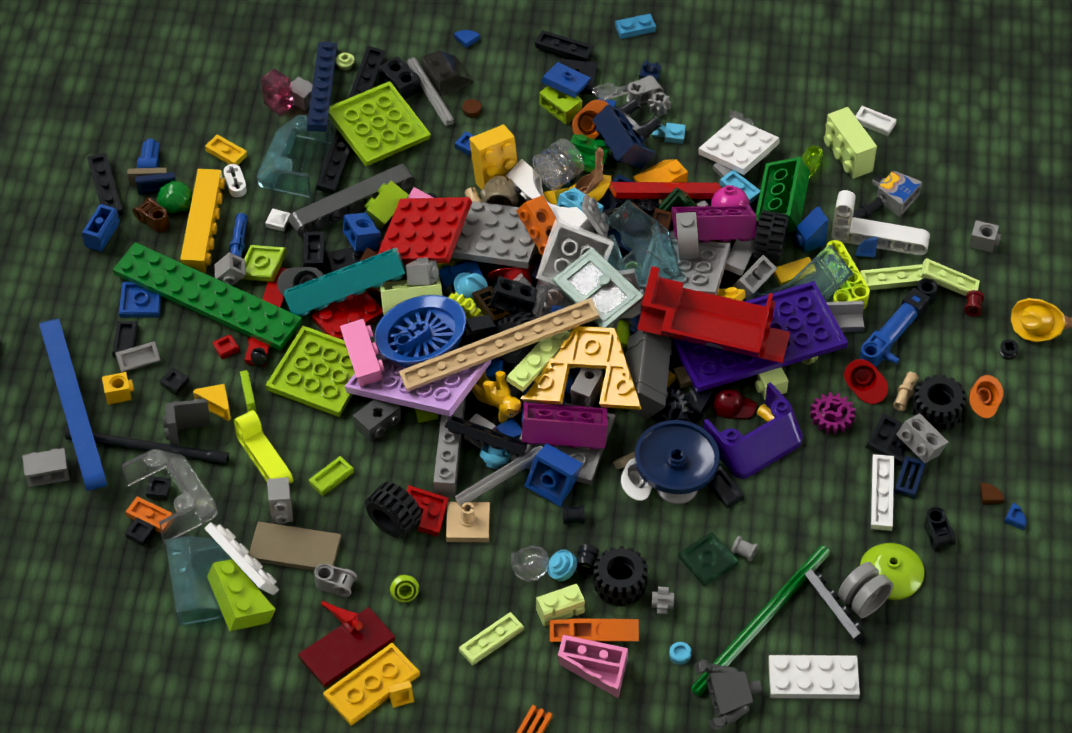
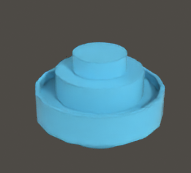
(495, 457)
(562, 565)

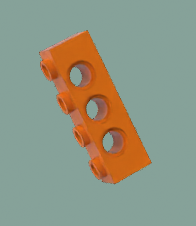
(538, 220)

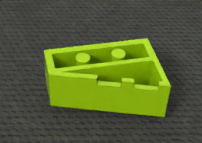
(238, 596)

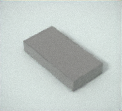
(138, 357)

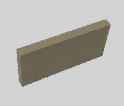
(294, 546)

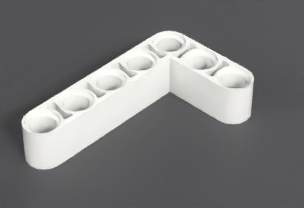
(889, 236)

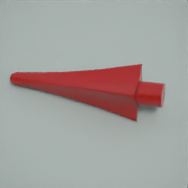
(347, 618)

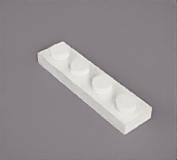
(882, 492)

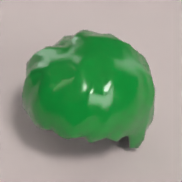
(175, 197)

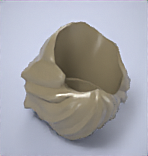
(500, 192)

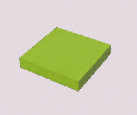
(263, 262)

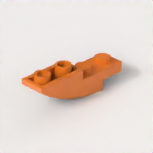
(596, 629)

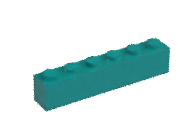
(344, 282)

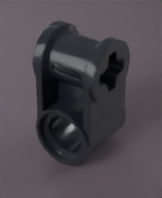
(938, 531)

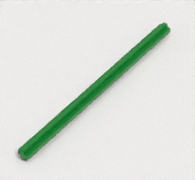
(764, 616)

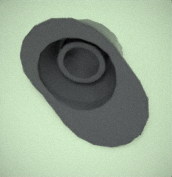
(296, 276)

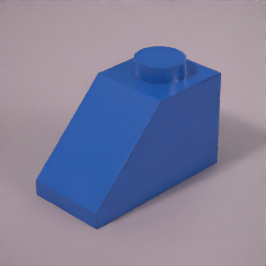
(812, 231)

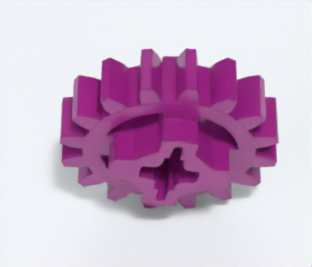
(832, 413)

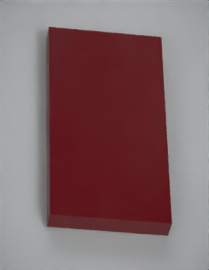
(344, 650)

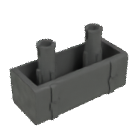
(649, 367)

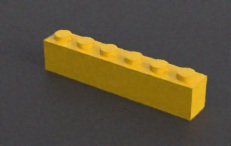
(202, 219)

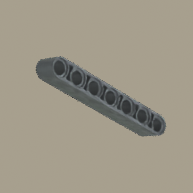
(347, 201)

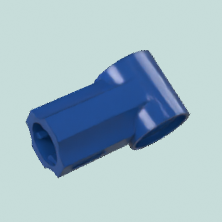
(149, 154)

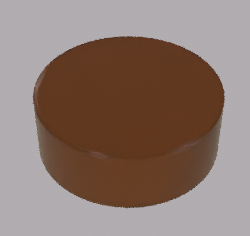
(471, 108)

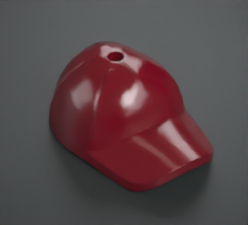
(731, 404)

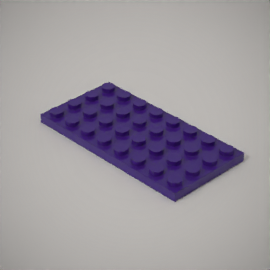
(796, 310)

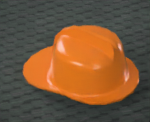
(583, 120)
(986, 396)

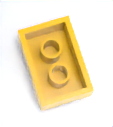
(493, 154)

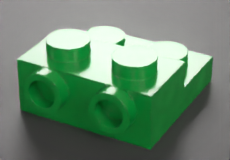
(587, 149)

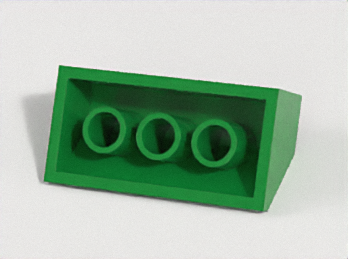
(784, 190)

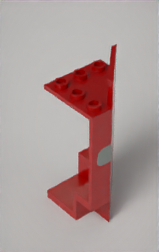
(711, 319)

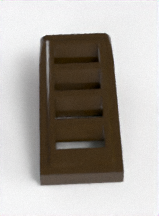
(485, 307)

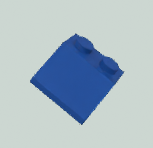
(553, 474)

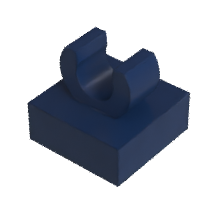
(650, 69)

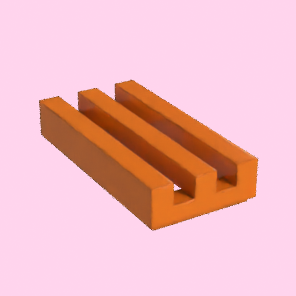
(539, 713)

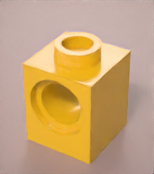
(117, 388)

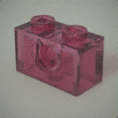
(277, 91)

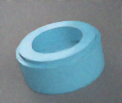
(680, 653)

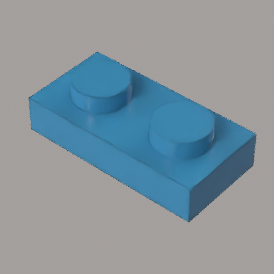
(635, 26)

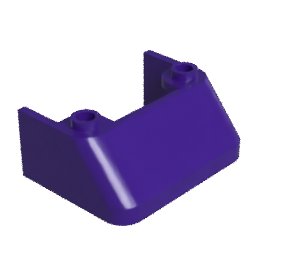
(763, 445)

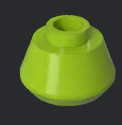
(404, 588)

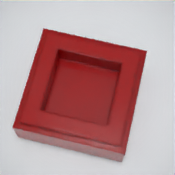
(226, 346)

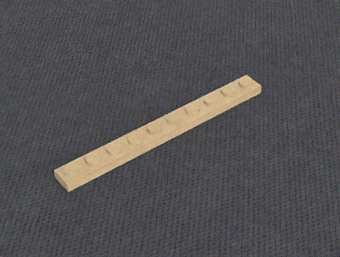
(498, 344)

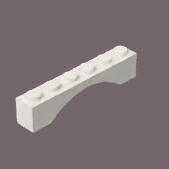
(530, 184)

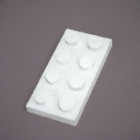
(239, 554)
(813, 676)

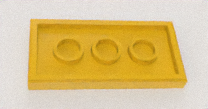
(368, 684)

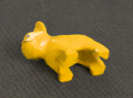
(497, 395)

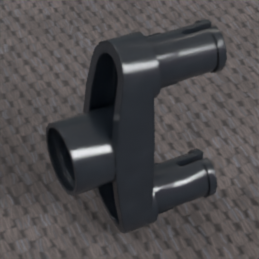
(640, 130)

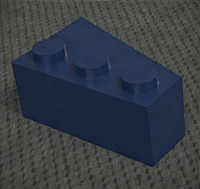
(621, 139)

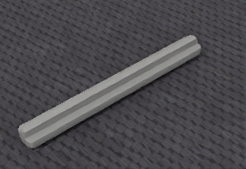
(431, 92)
(497, 477)

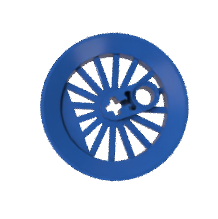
(403, 343)

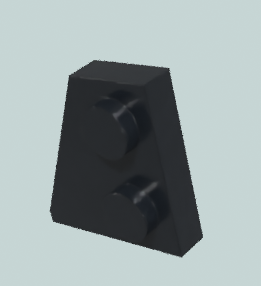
(884, 439)

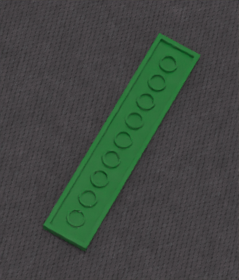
(207, 296)

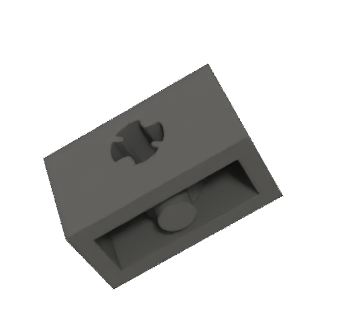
(376, 418)

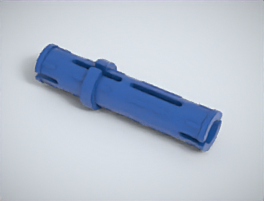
(237, 244)

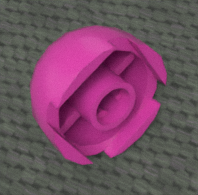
(730, 196)

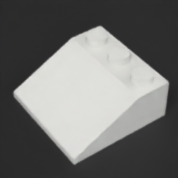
(566, 245)

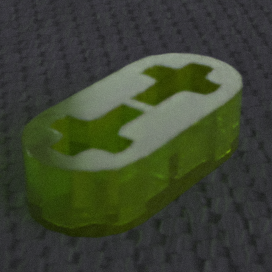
(815, 161)

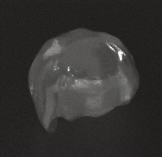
(530, 563)

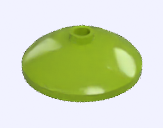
(905, 574)

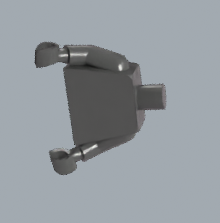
(728, 691)

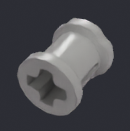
(744, 548)

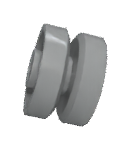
(865, 589)

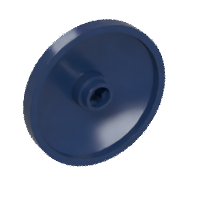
(676, 457)

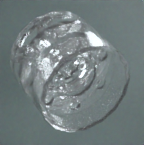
(558, 164)

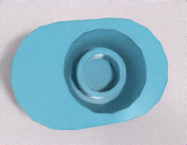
(468, 283)

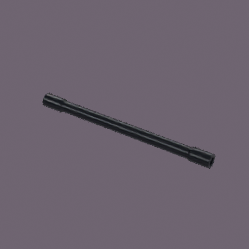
(208, 455)

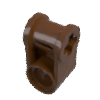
(152, 215)

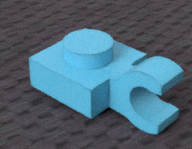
(672, 133)

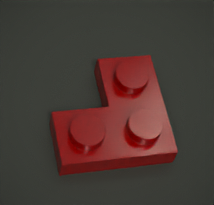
(432, 509)

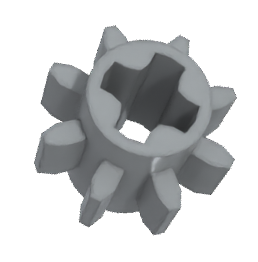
(659, 104)
(662, 600)

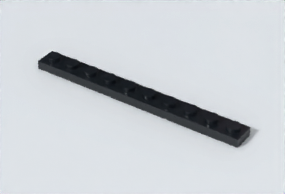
(340, 148)

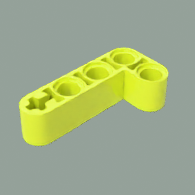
(855, 287)
(258, 447)

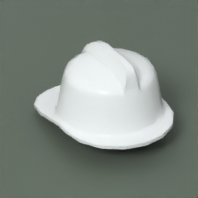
(633, 482)

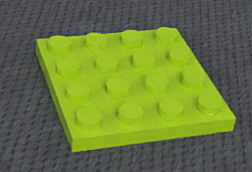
(378, 123)
(314, 372)

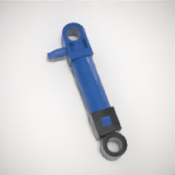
(912, 308)

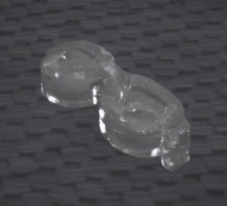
(739, 116)

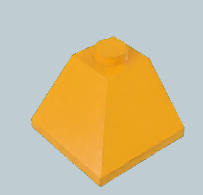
(663, 171)

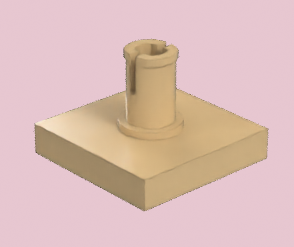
(468, 522)

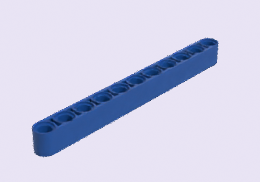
(73, 405)

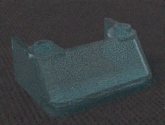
(276, 168)
(649, 241)

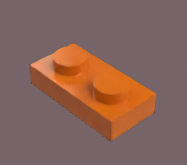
(147, 512)

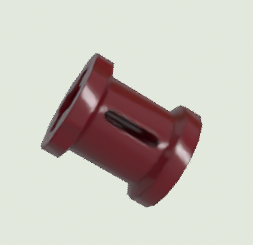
(973, 305)

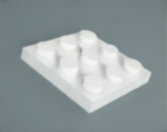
(739, 146)

